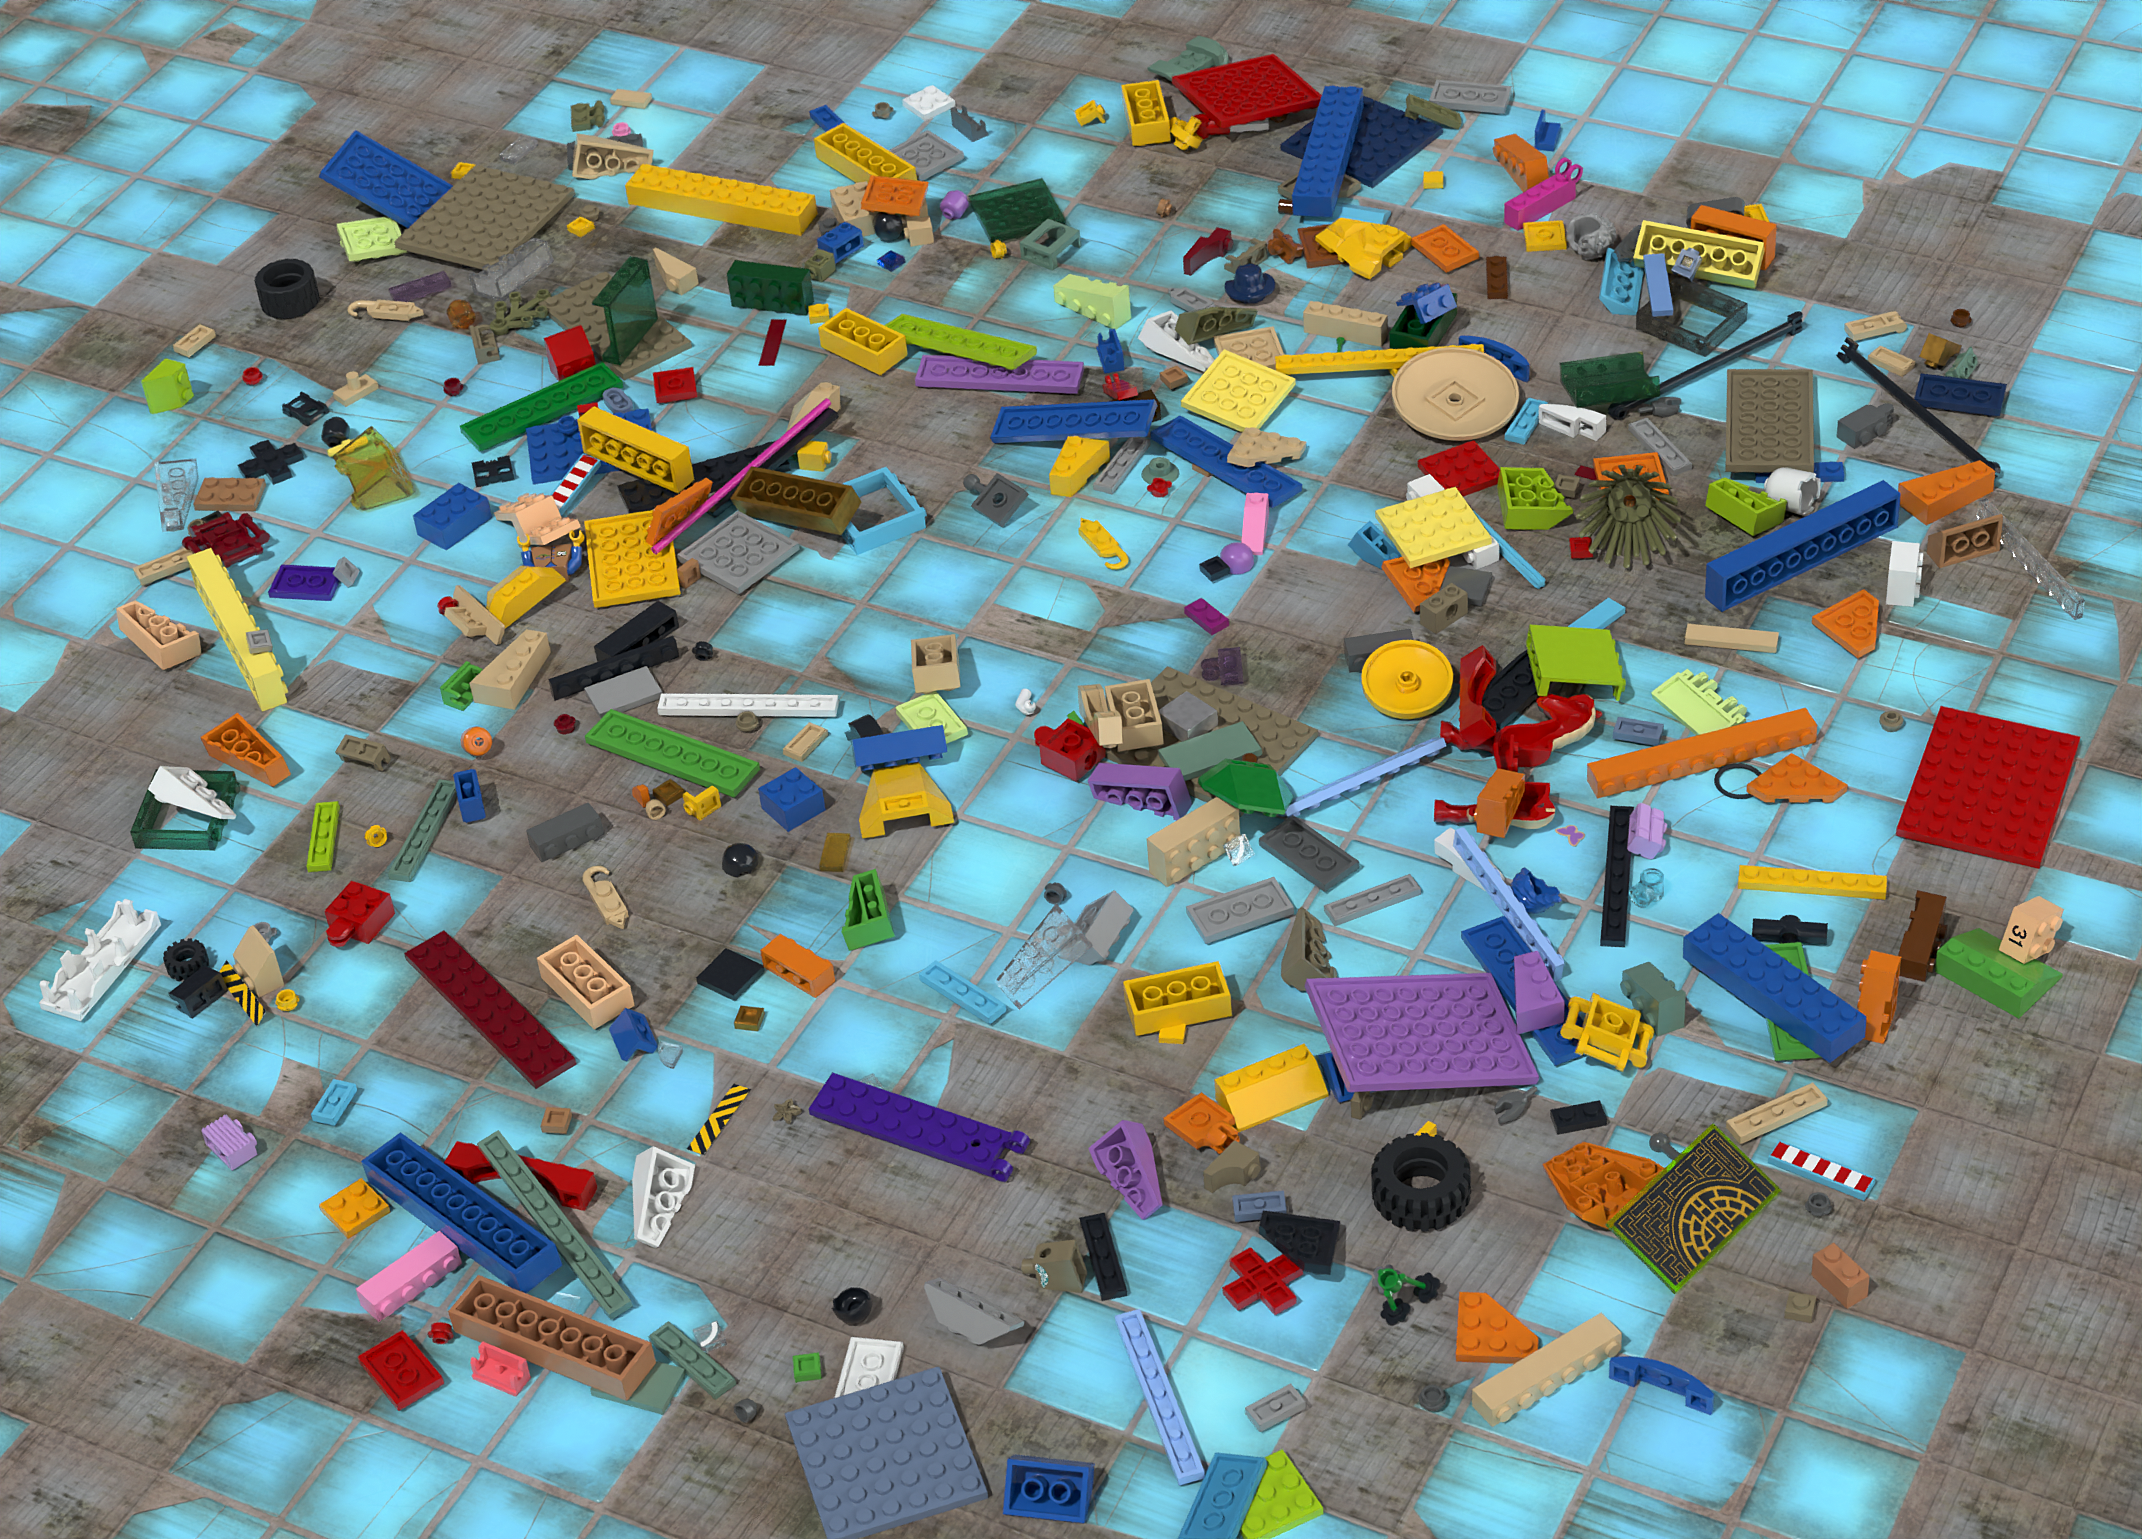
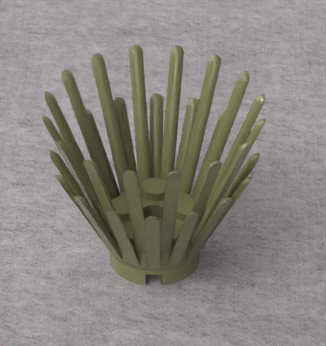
(1628, 516)

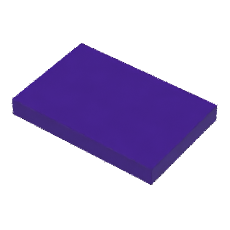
(304, 583)

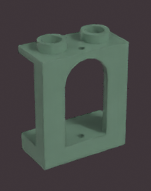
(1044, 255)

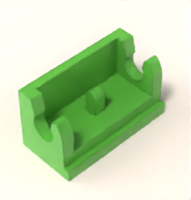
(457, 690)

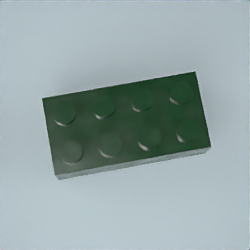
(770, 287)
(1410, 333)

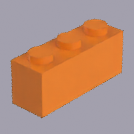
(798, 965)

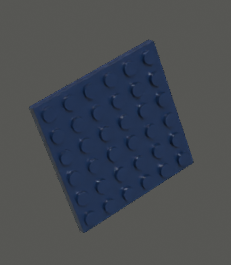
(1381, 142)

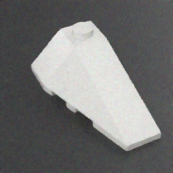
(1161, 337)
(188, 790)
(658, 1189)

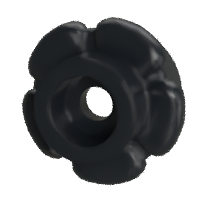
(703, 651)

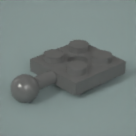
(996, 488)

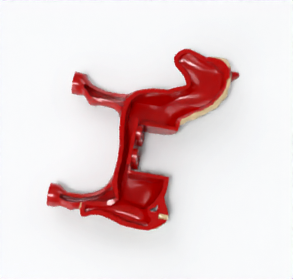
(1526, 747)

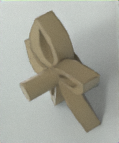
(786, 1110)

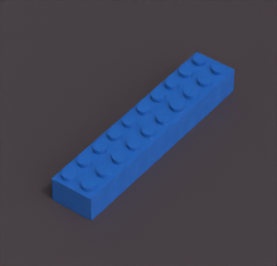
(1328, 151)
(1802, 545)
(462, 1213)

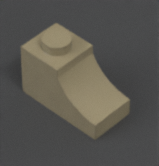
(1233, 1166)

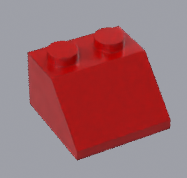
(569, 352)

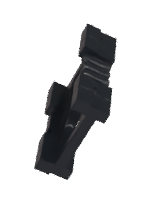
(299, 413)
(492, 467)

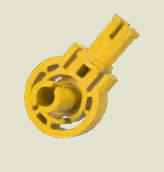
(1185, 132)

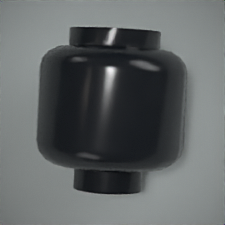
(335, 431)

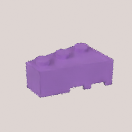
(1536, 994)

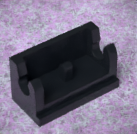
(199, 991)

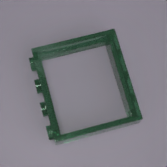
(147, 838)

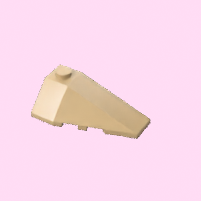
(812, 399)

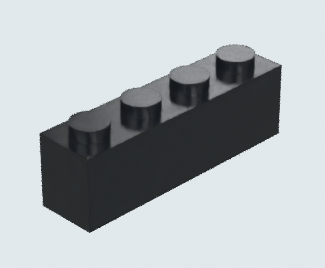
(645, 628)

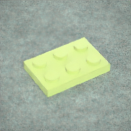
(931, 711)

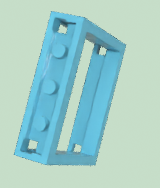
(892, 529)

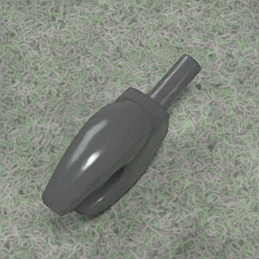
(1663, 407)
(1515, 1102)

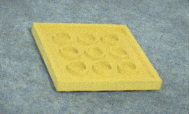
(1238, 392)
(1433, 527)

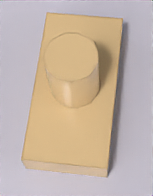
(355, 389)

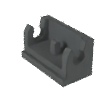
(967, 125)

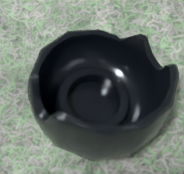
(887, 226)
(739, 858)
(852, 1305)

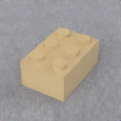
(847, 207)
(935, 664)
(1138, 713)

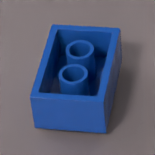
(452, 516)

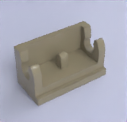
(1255, 254)
(484, 344)
(363, 751)

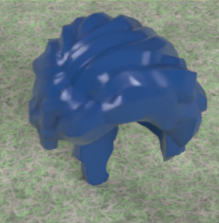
(1534, 892)

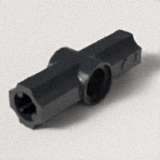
(1789, 930)

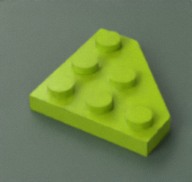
(1280, 1501)

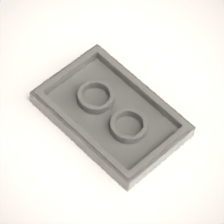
(624, 692)

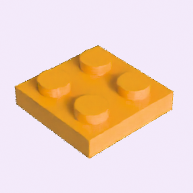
(354, 1208)

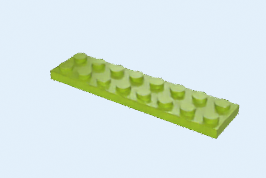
(962, 342)

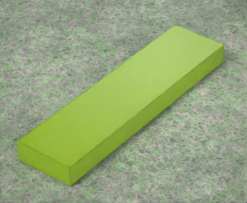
(323, 836)

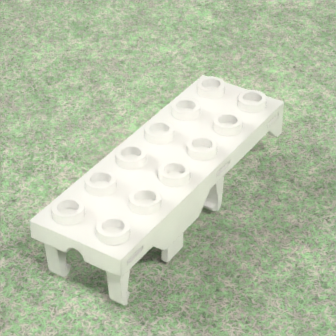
(89, 974)

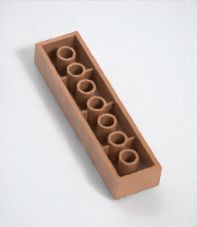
(553, 1337)

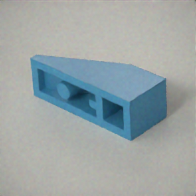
(1373, 545)

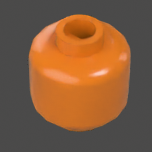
(469, 737)

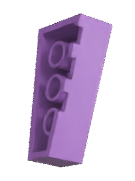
(1142, 787)

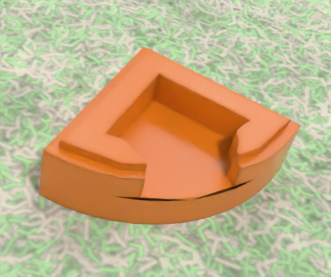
(641, 794)

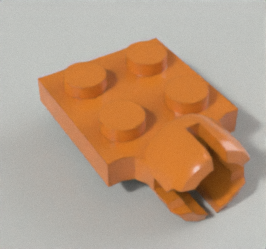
(1203, 1124)

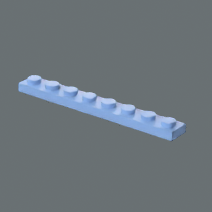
(1370, 774)
(1507, 902)
(1159, 1397)

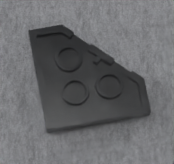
(1302, 1239)

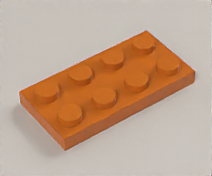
(676, 509)

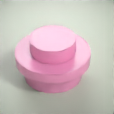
(621, 129)

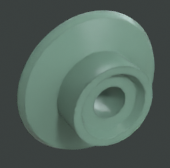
(1160, 468)

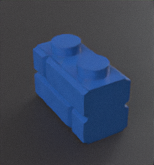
(469, 795)

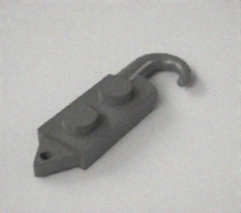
(1626, 248)

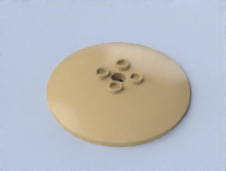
(1433, 378)

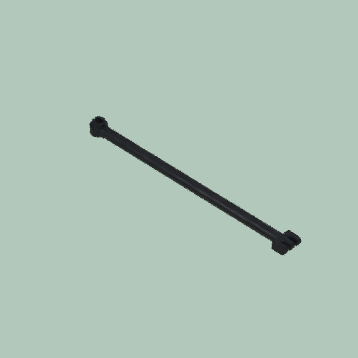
(1792, 327)
(1852, 355)

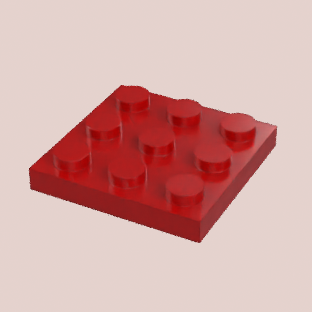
(1462, 467)

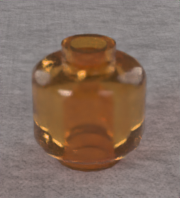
(460, 314)

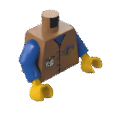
(562, 558)

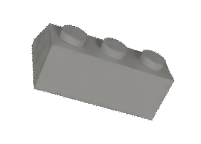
(1101, 925)

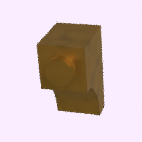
(1938, 350)

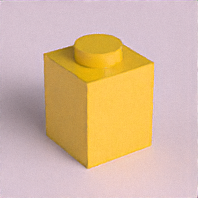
(814, 456)

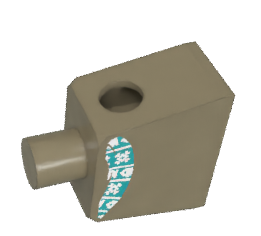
(1057, 1266)

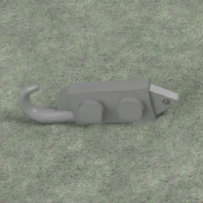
(1189, 299)

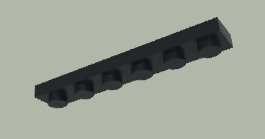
(647, 655)

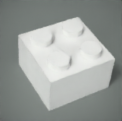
(1904, 574)

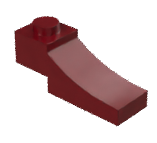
(1207, 249)

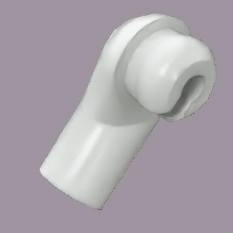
(1023, 702)

